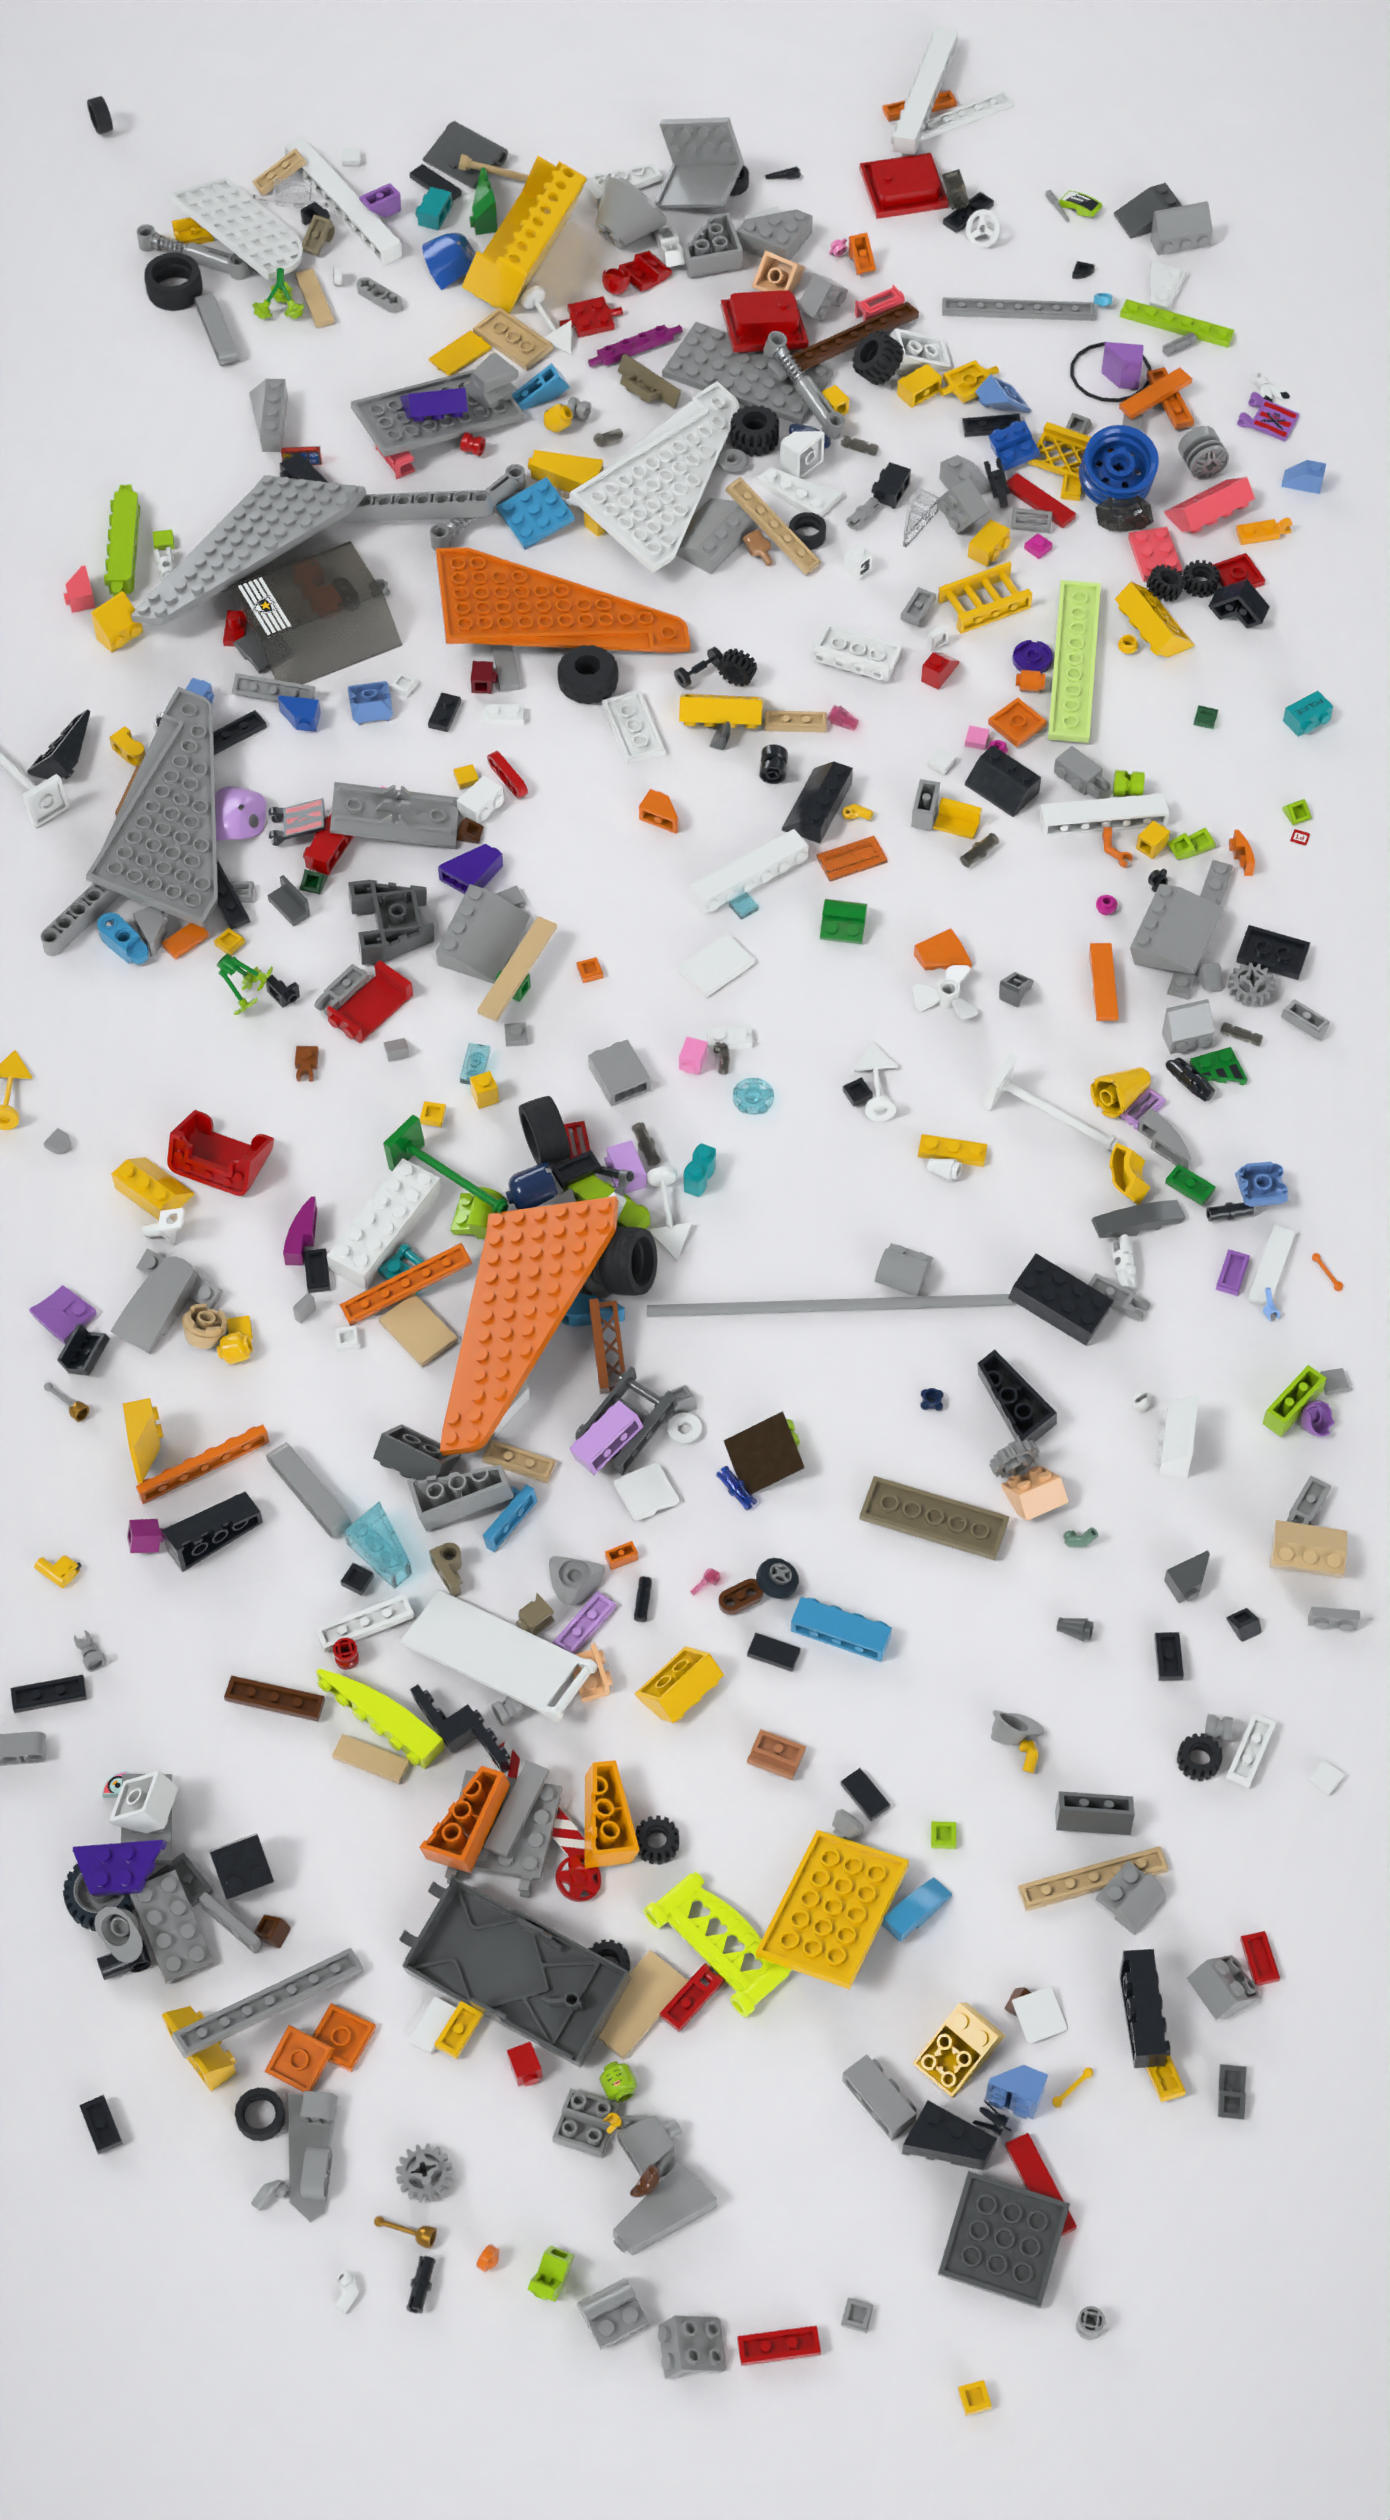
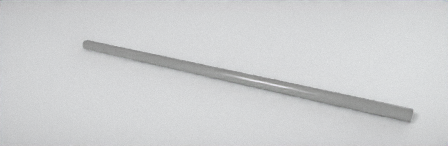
(828, 1305)

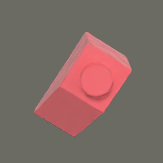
(79, 591)

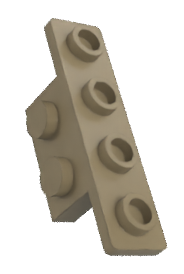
(646, 383)

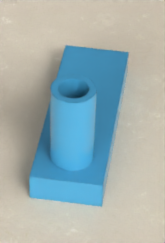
(510, 1517)

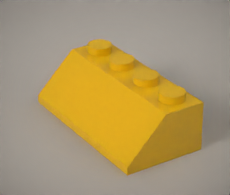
(1152, 621)
(720, 709)

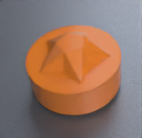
(488, 2258)

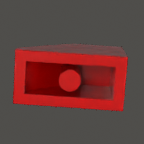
(938, 669)

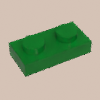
(1190, 1184)

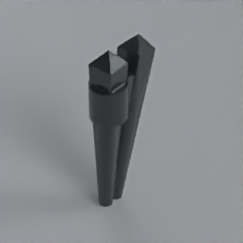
(790, 173)

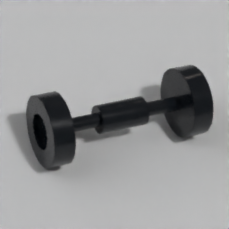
(683, 677)

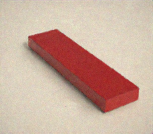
(1040, 500)
(1034, 2173)

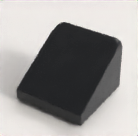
(1244, 1624)

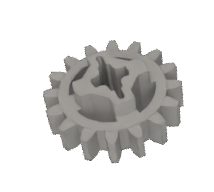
(1251, 984)
(1014, 1458)
(434, 2170)

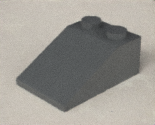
(1138, 214)

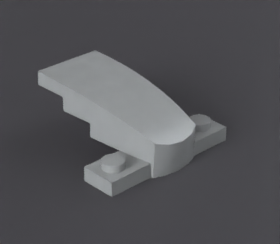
(161, 1299)

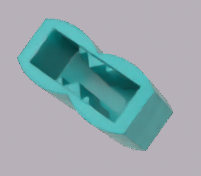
(699, 1170)

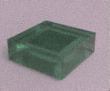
(1205, 717)

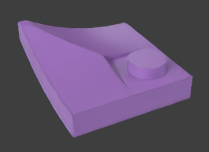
(62, 1313)

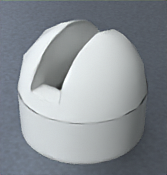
(1144, 1404)

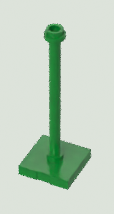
(408, 1143)

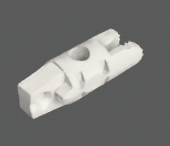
(165, 563)
(1124, 1262)

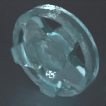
(753, 1096)

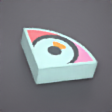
(113, 1785)

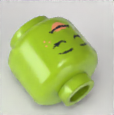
(618, 2081)

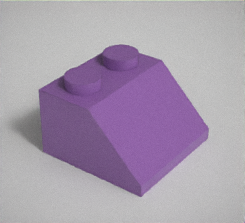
(1123, 364)

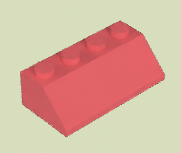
(1211, 504)

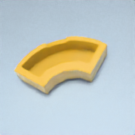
(1127, 1173)

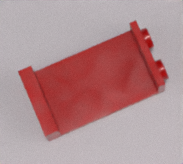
(372, 1003)

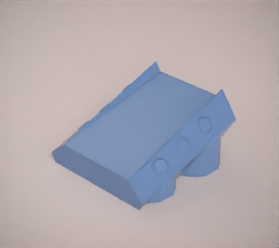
(370, 702)
(1262, 1184)

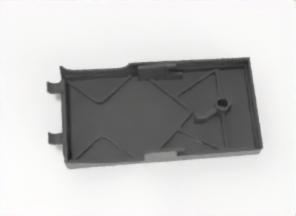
(515, 1971)

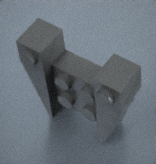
(395, 916)

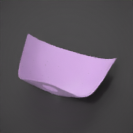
(231, 821)

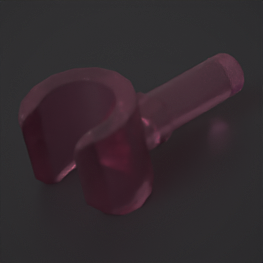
(709, 1576)

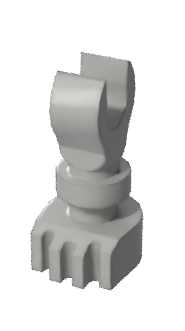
(93, 1658)

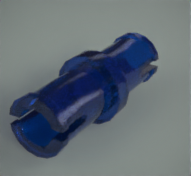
(736, 1488)

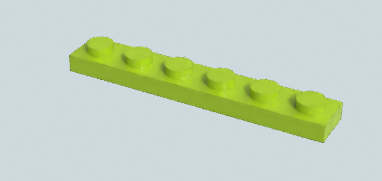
(1176, 323)

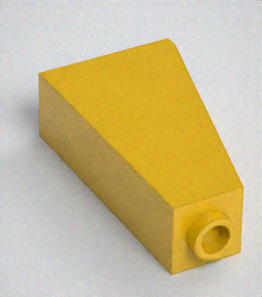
(563, 470)

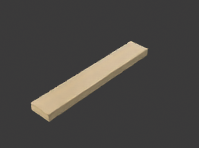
(773, 526)
(517, 968)
(1087, 1879)

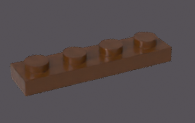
(274, 1698)

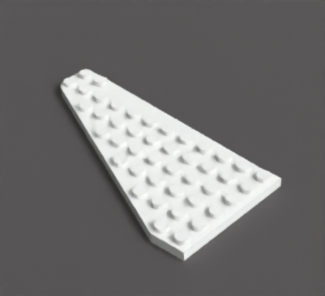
(657, 484)

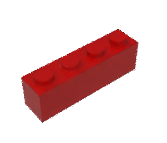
(325, 849)

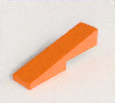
(1103, 981)

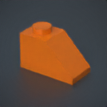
(658, 810)

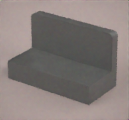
(290, 902)

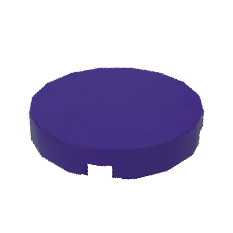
(1032, 656)

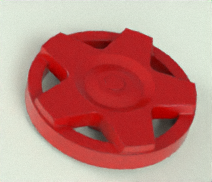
(578, 1879)

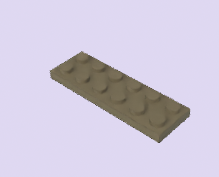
(934, 1518)

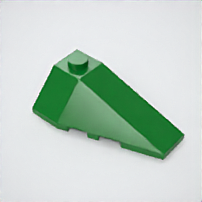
(484, 207)

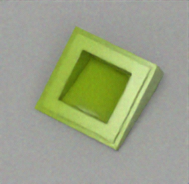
(1297, 812)

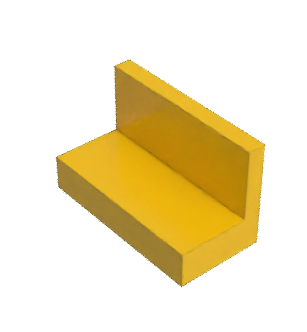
(958, 818)

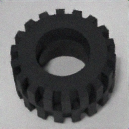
(877, 357)
(754, 430)

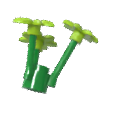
(230, 965)

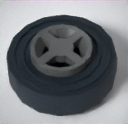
(777, 1578)

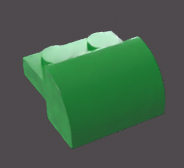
(843, 921)

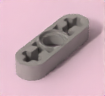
(369, 288)

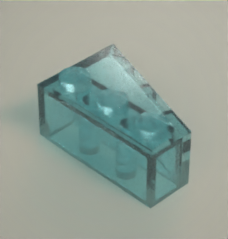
(379, 1546)

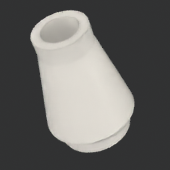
(946, 1168)

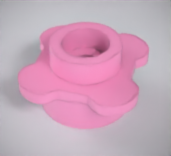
(838, 247)

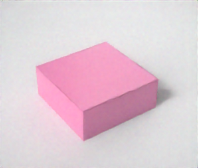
(977, 737)

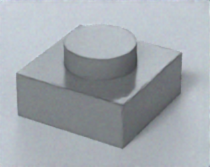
(515, 1034)

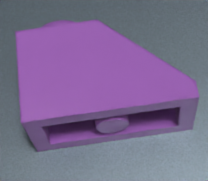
(383, 200)

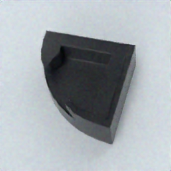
(1082, 270)

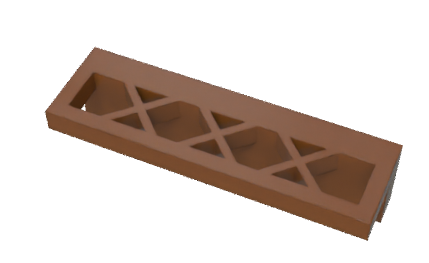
(599, 1342)

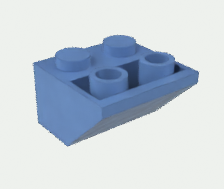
(1017, 2090)

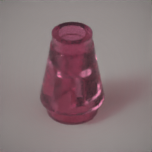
(841, 717)

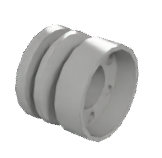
(1203, 452)

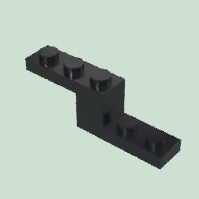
(461, 1728)

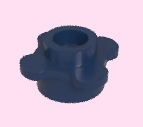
(931, 1393)

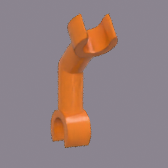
(1107, 840)

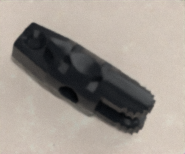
(998, 482)
(1190, 1078)

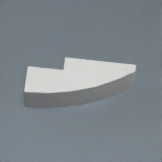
(669, 246)

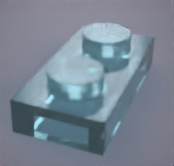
(474, 1062)

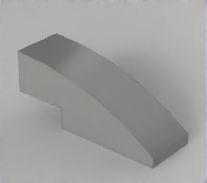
(1164, 1138)

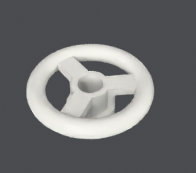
(992, 230)

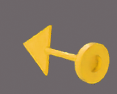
(11, 1068)

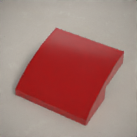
(645, 271)

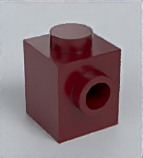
(483, 677)

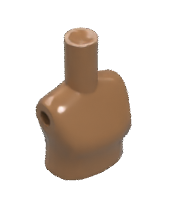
(758, 546)

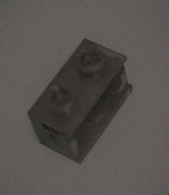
(955, 189)

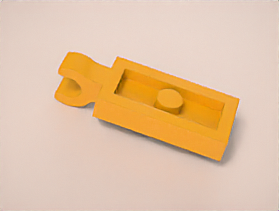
(1262, 530)

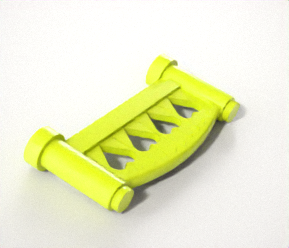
(675, 1908)

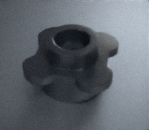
(1157, 877)

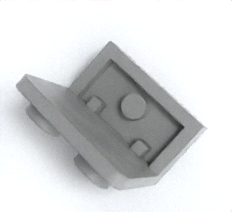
(691, 2345)

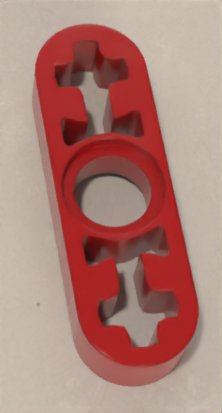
(507, 774)

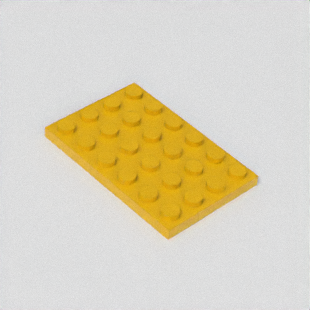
(832, 1909)

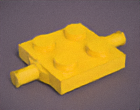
(966, 380)

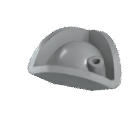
(574, 1578)

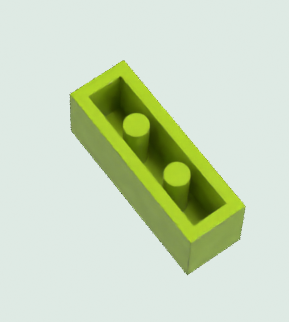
(1289, 1404)

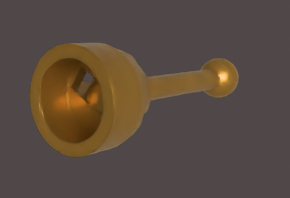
(424, 2235)

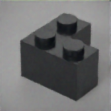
(1240, 600)

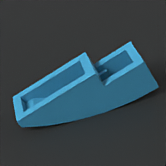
(916, 1909)

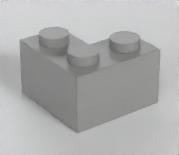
(820, 295)

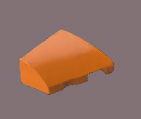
(941, 951)

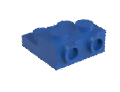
(1014, 445)

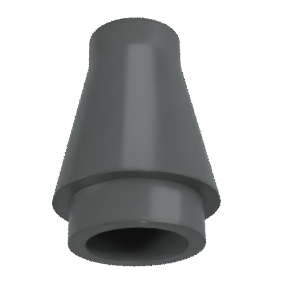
(1076, 1627)

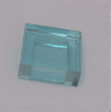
(743, 905)

